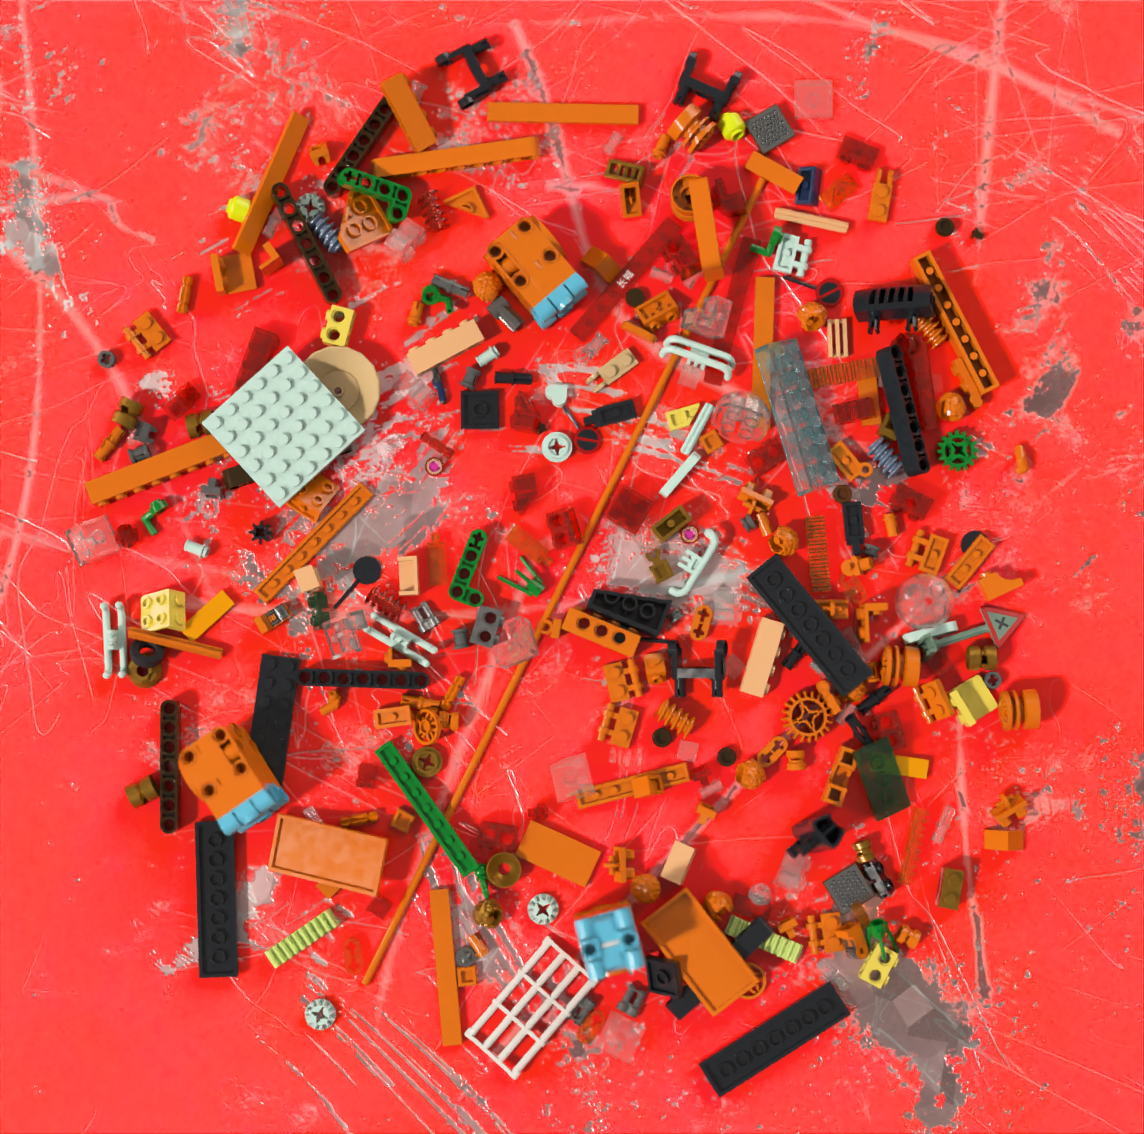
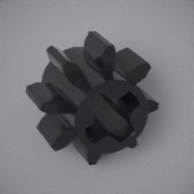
(255, 532)

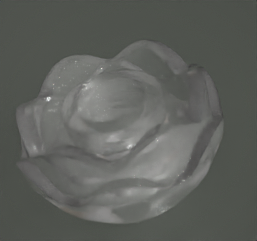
(756, 897)

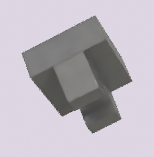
(142, 431)
(212, 490)

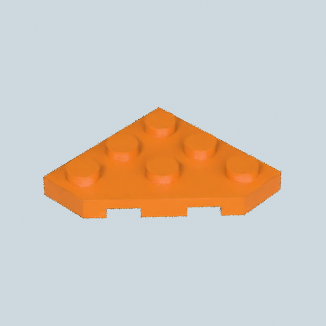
(362, 222)

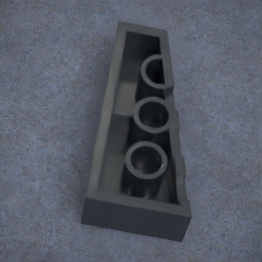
(630, 610)

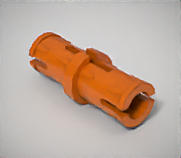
(109, 443)
(419, 702)

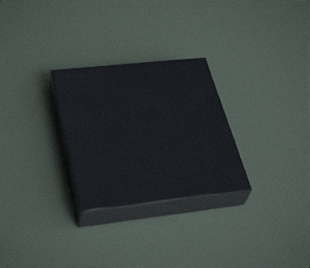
(479, 410)
(664, 976)

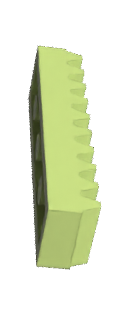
(302, 938)
(774, 944)

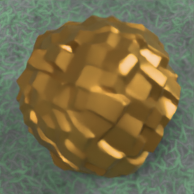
(488, 913)

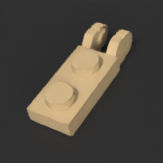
(613, 369)

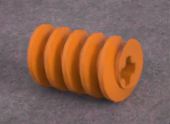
(931, 332)
(675, 718)

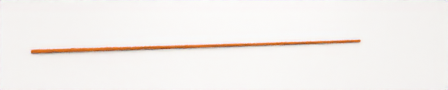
(555, 598)

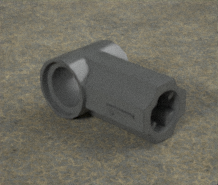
(502, 310)

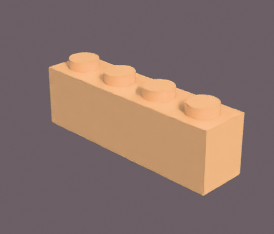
(446, 347)
(761, 657)

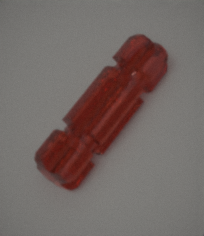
(437, 445)

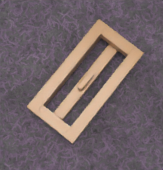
(837, 338)

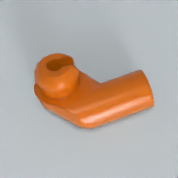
(1022, 464)

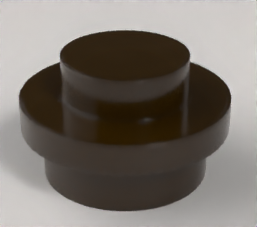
(944, 227)

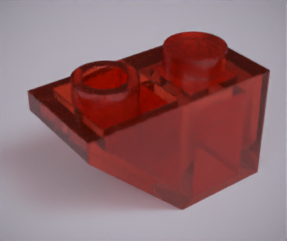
(180, 401)
(525, 415)
(525, 491)

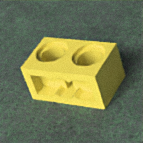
(343, 327)
(873, 962)

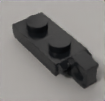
(611, 414)
(853, 525)

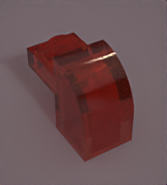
(728, 204)

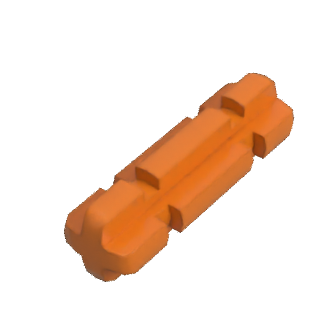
(184, 294)
(452, 692)
(359, 819)

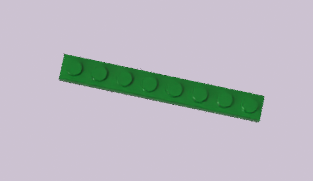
(427, 809)

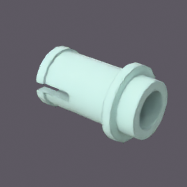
(487, 356)
(196, 548)

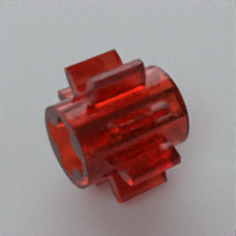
(126, 535)

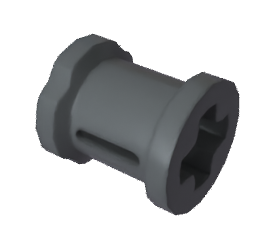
(470, 378)
(139, 453)
(460, 638)

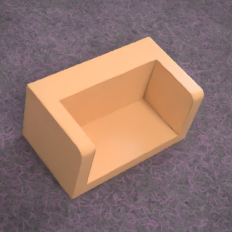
(409, 576)
(308, 579)

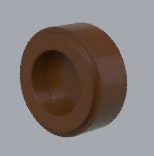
(842, 494)

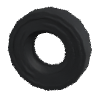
(145, 661)

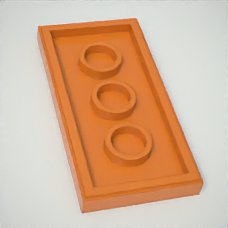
(558, 853)

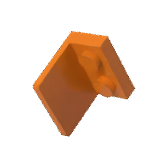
(233, 273)
(314, 498)
(863, 613)

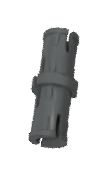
(450, 286)

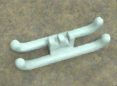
(698, 354)
(695, 565)
(114, 639)
(400, 639)

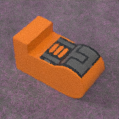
(273, 618)
(853, 940)

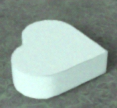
(557, 394)

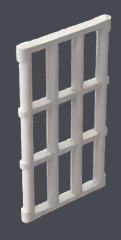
(511, 1015)

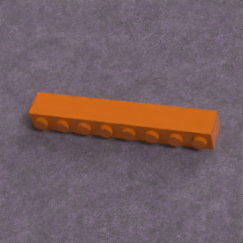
(954, 323)
(155, 470)

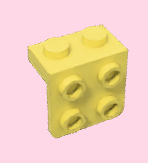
(163, 610)
(971, 700)

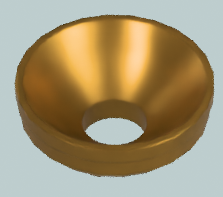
(151, 679)
(499, 879)

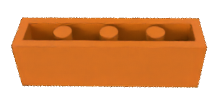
(407, 112)

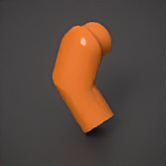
(333, 702)

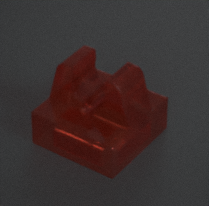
(700, 773)

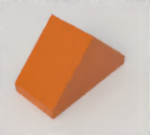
(630, 199)
(601, 264)
(1003, 839)

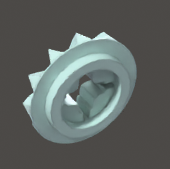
(317, 203)
(564, 452)
(543, 899)
(328, 1011)

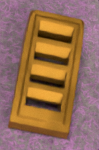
(635, 168)

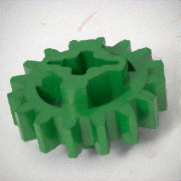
(952, 445)

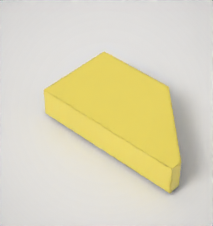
(681, 417)

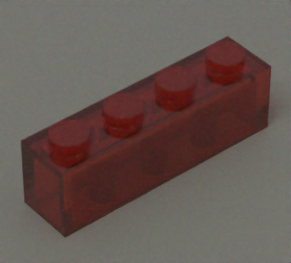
(257, 355)

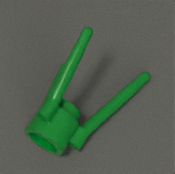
(534, 586)
(878, 928)

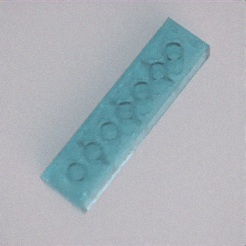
(797, 416)

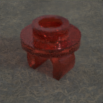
(540, 812)

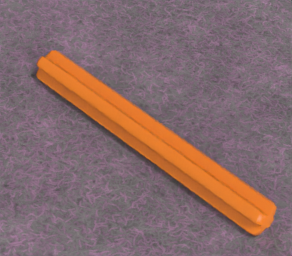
(175, 642)

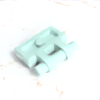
(786, 254)

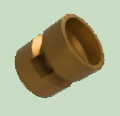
(132, 408)
(194, 423)
(974, 658)
(145, 790)

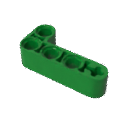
(374, 191)
(471, 566)

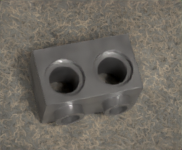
(481, 626)

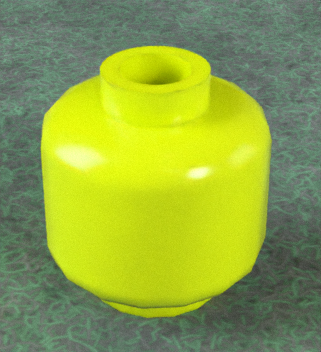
(731, 126)
(238, 208)

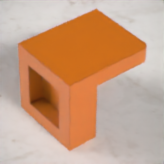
(647, 786)

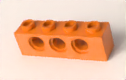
(626, 648)

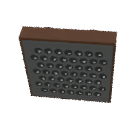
(769, 129)
(848, 887)

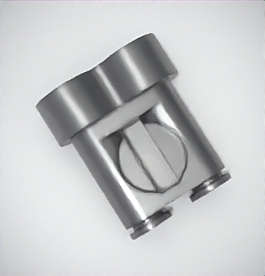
(429, 623)
(587, 1005)
(628, 1008)

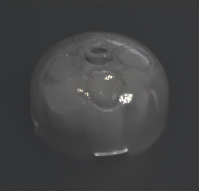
(745, 408)
(911, 602)

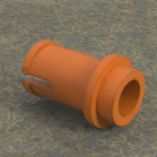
(661, 147)
(415, 315)
(764, 524)
(891, 524)
(478, 945)

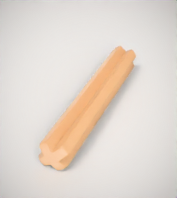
(811, 220)

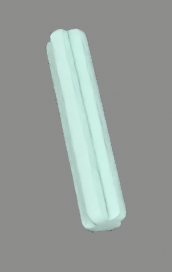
(697, 428)

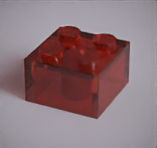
(628, 510)

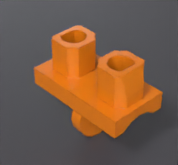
(754, 500)
(857, 566)
(834, 608)
(1007, 807)
(617, 864)

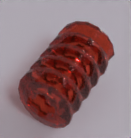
(431, 212)
(386, 602)

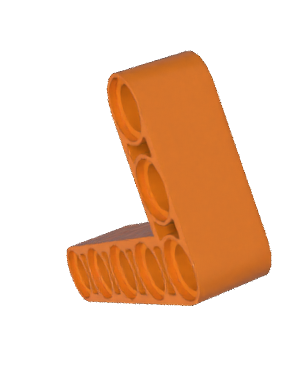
(706, 229)

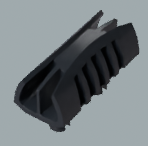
(894, 303)
(815, 836)

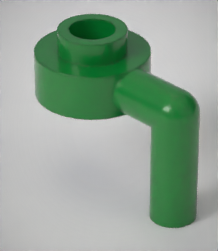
(776, 237)
(435, 297)
(157, 507)

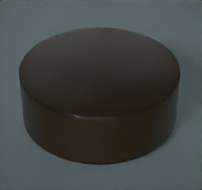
(634, 297)
(661, 737)
(726, 756)

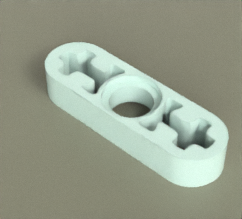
(679, 474)
(944, 629)

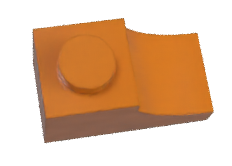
(993, 585)

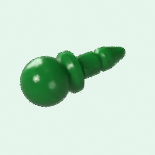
(482, 877)

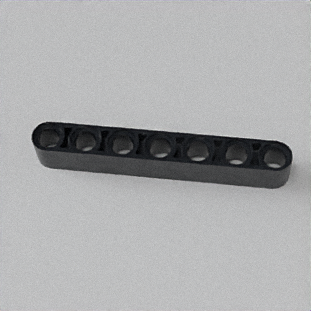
(902, 410)
(354, 678)
(744, 943)

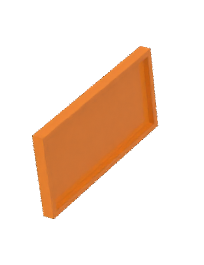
(328, 854)
(705, 954)

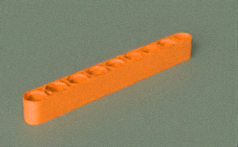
(456, 158)

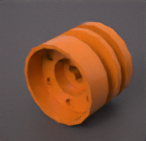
(692, 129)
(680, 195)
(900, 666)
(1023, 709)

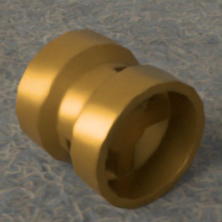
(863, 851)

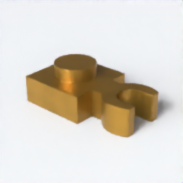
(660, 569)

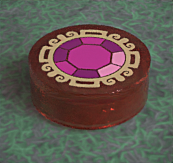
(434, 466)
(689, 534)

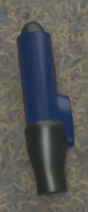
(438, 385)

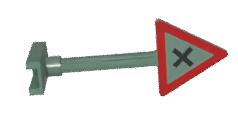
(997, 623)

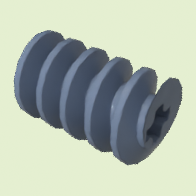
(326, 234)
(885, 457)

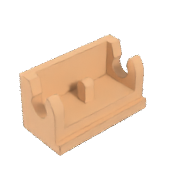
(678, 862)

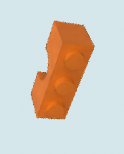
(837, 781)

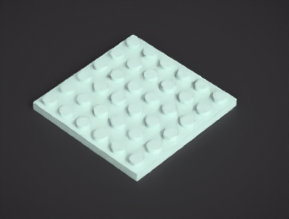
(283, 427)

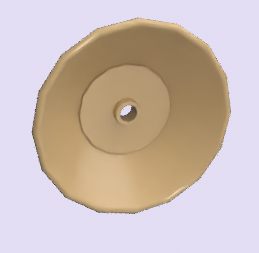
(353, 374)

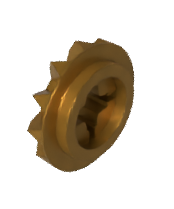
(418, 765)

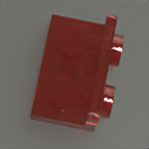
(857, 154)

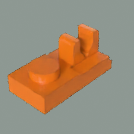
(393, 717)

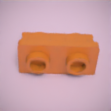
(657, 311)

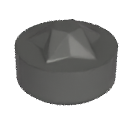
(465, 956)

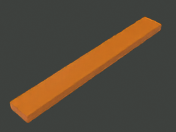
(562, 113)
(273, 174)
(762, 331)
(314, 542)
(445, 967)

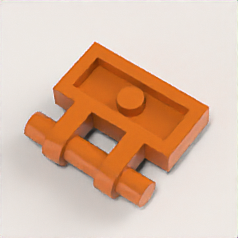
(151, 331)
(932, 555)
(617, 683)
(937, 700)
(833, 702)
(623, 727)
(828, 923)

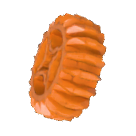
(821, 710)

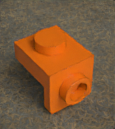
(400, 664)
(655, 668)

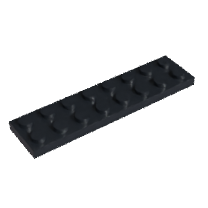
(810, 625)
(275, 711)
(216, 901)
(774, 1039)

